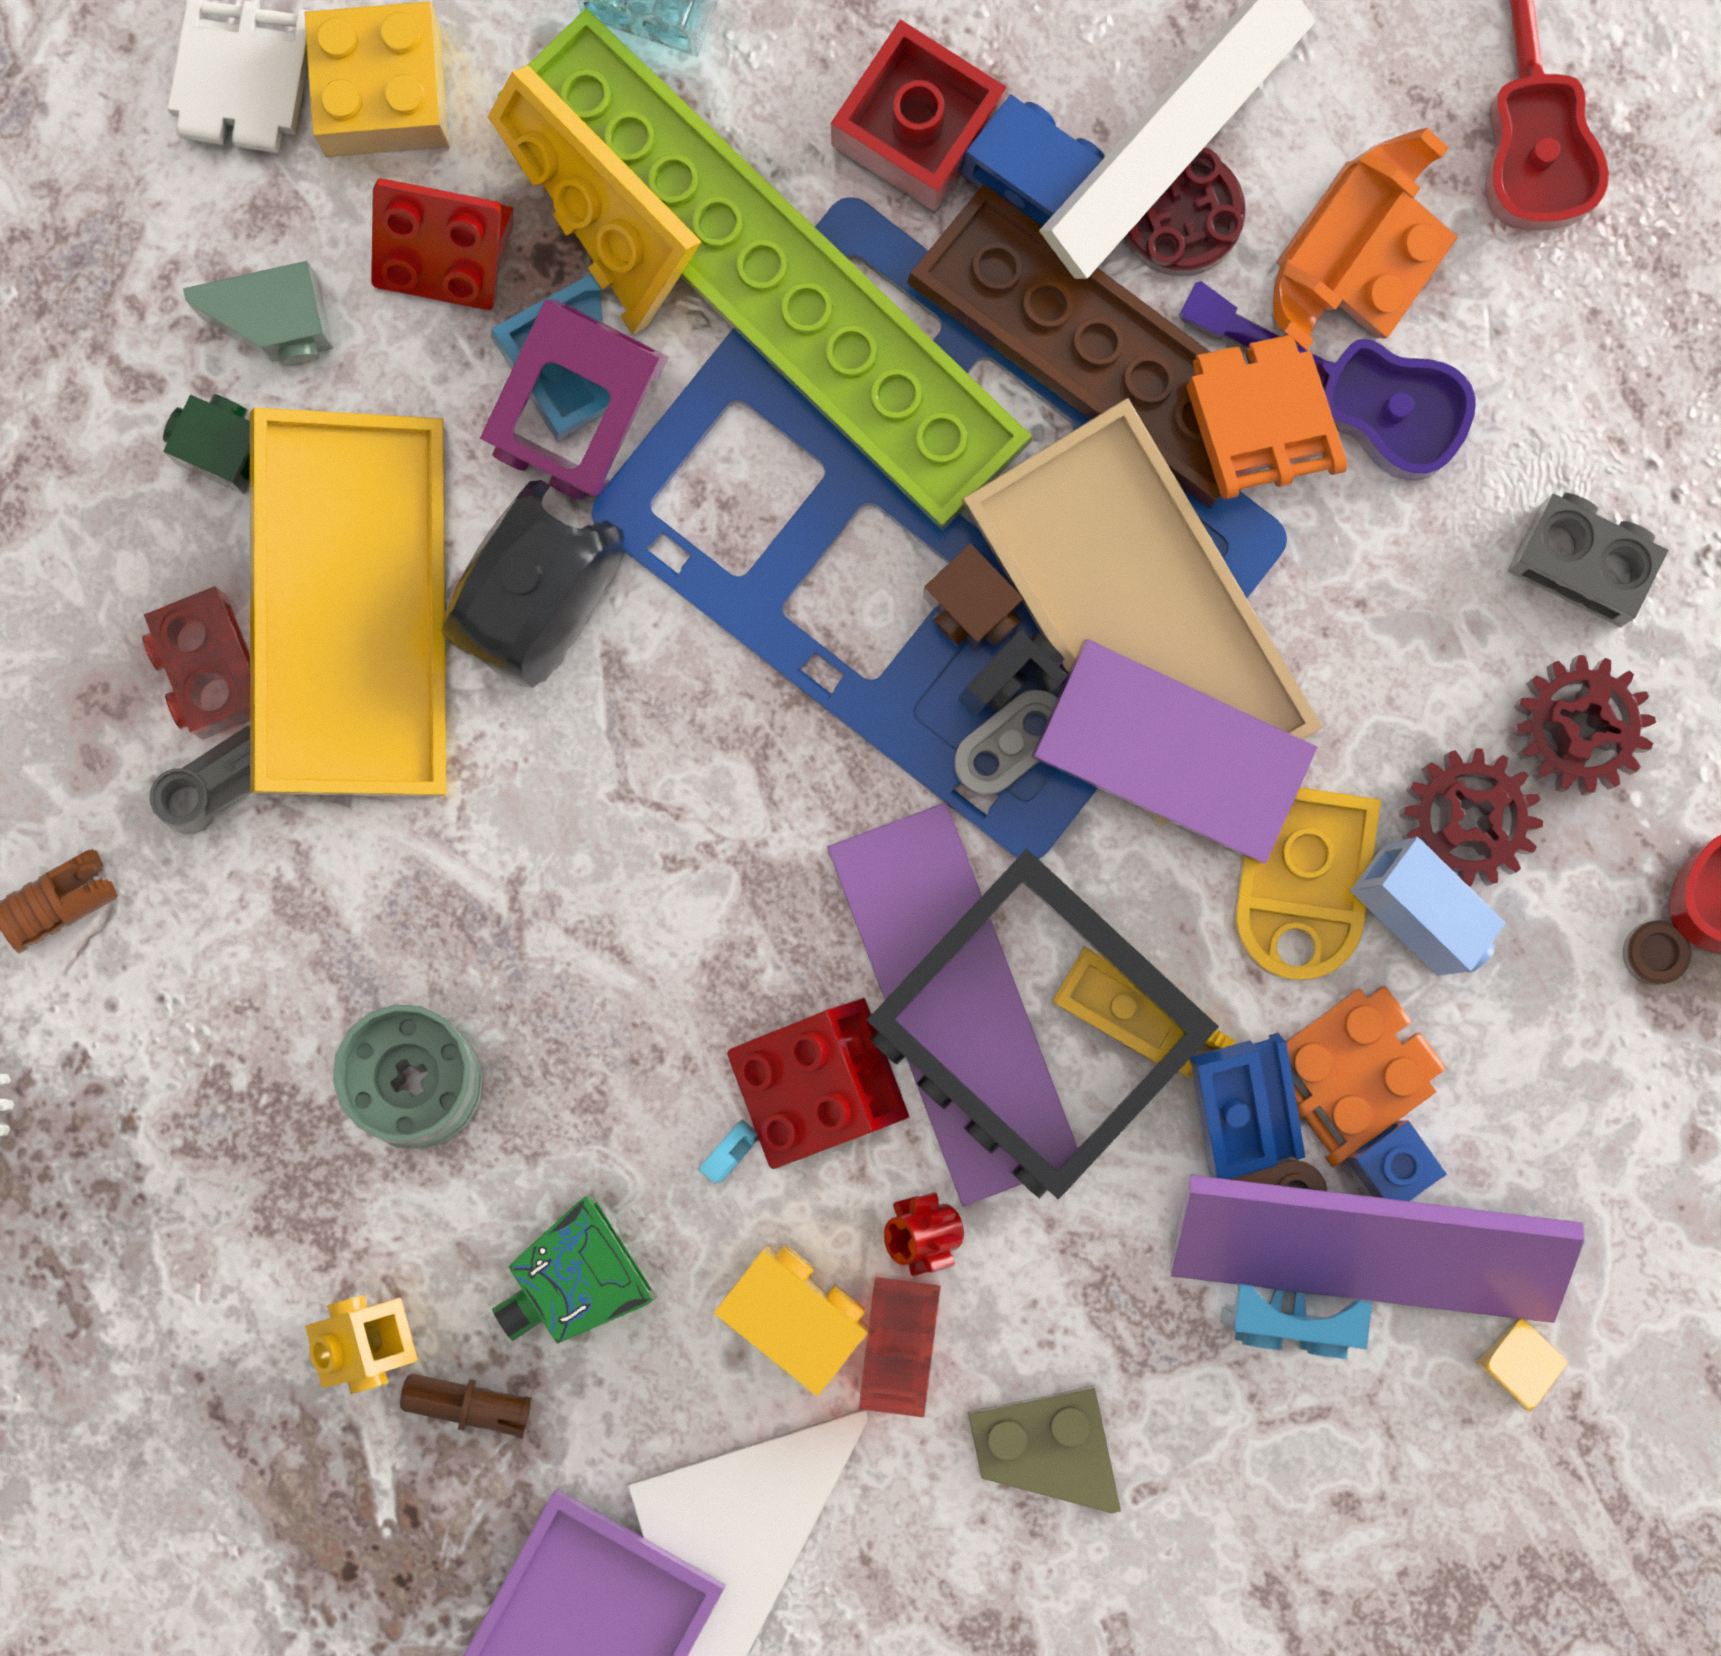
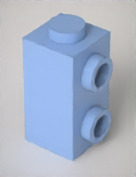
(1428, 907)

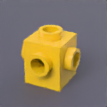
(360, 1343)

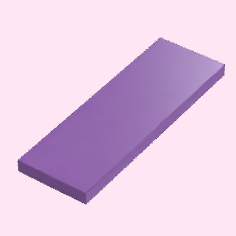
(905, 894)
(1375, 1249)

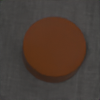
(1656, 953)

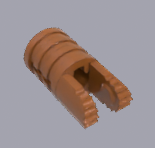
(54, 901)

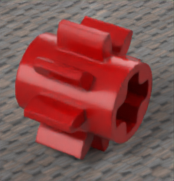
(923, 1234)

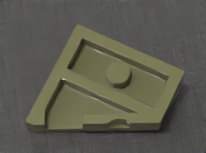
(1048, 1448)

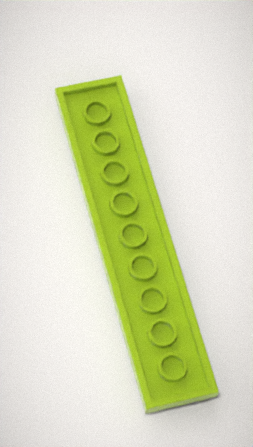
(790, 285)

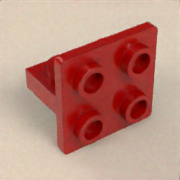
(437, 243)

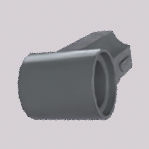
(218, 776)

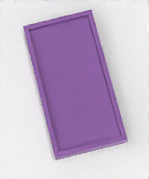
(594, 1592)

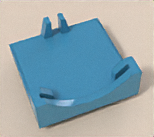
(1265, 1326)

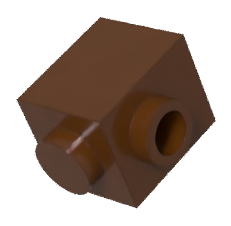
(973, 601)

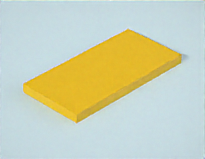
(346, 604)

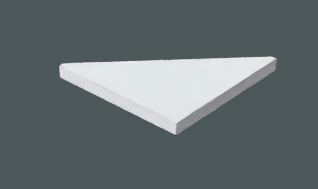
(746, 1519)

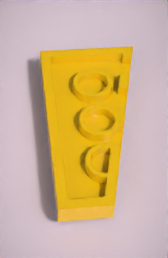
(620, 222)

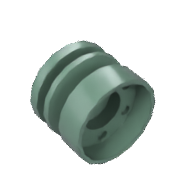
(372, 1068)

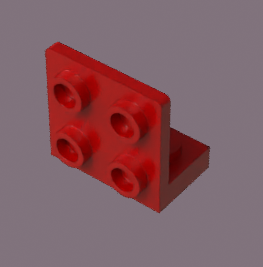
(817, 1084)

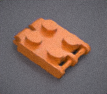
(1263, 415)
(1360, 1070)

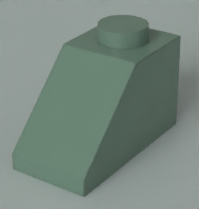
(269, 311)

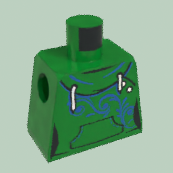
(574, 1278)

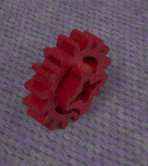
(1593, 700)
(1455, 796)

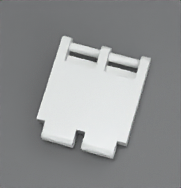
(238, 75)

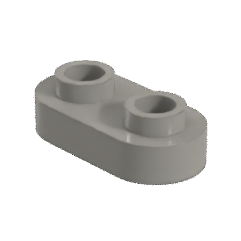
(1006, 741)

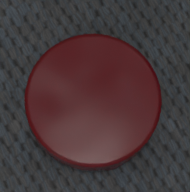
(1192, 221)

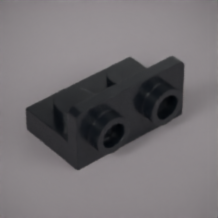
(1008, 671)

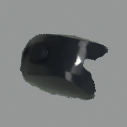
(531, 589)

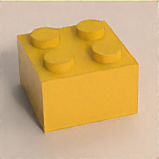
(376, 79)
(794, 1317)

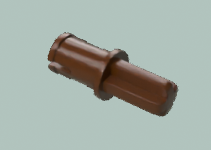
(465, 1404)

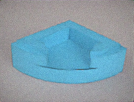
(729, 1152)

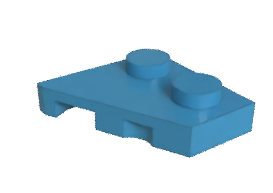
(560, 395)

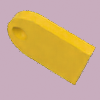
(1309, 883)

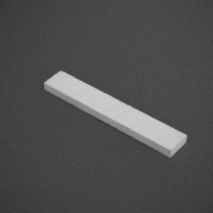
(1173, 132)

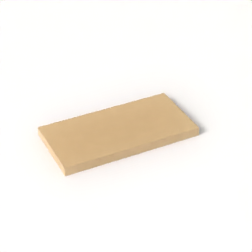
(1120, 558)

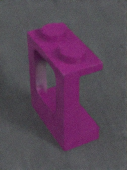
(594, 352)

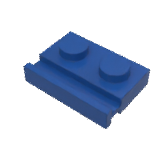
(1247, 1107)

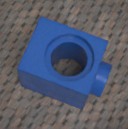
(1396, 1163)

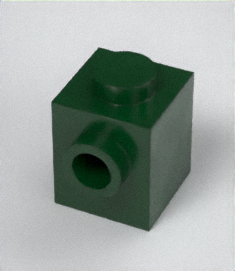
(211, 440)

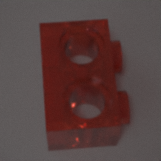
(220, 656)
(899, 1345)

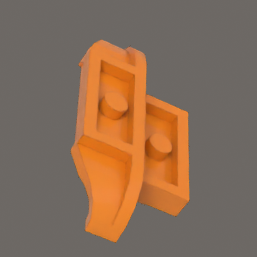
(1364, 243)

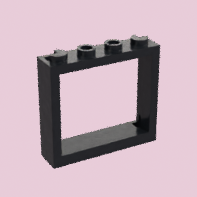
(985, 1124)

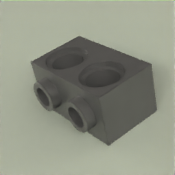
(1583, 575)

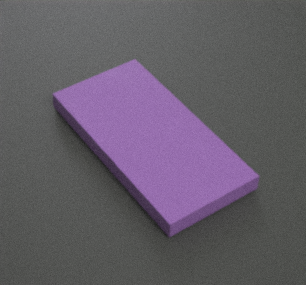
(1174, 751)

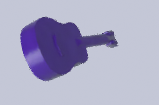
(1399, 408)

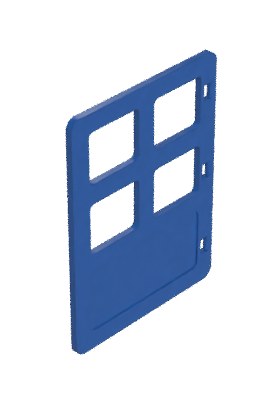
(914, 704)

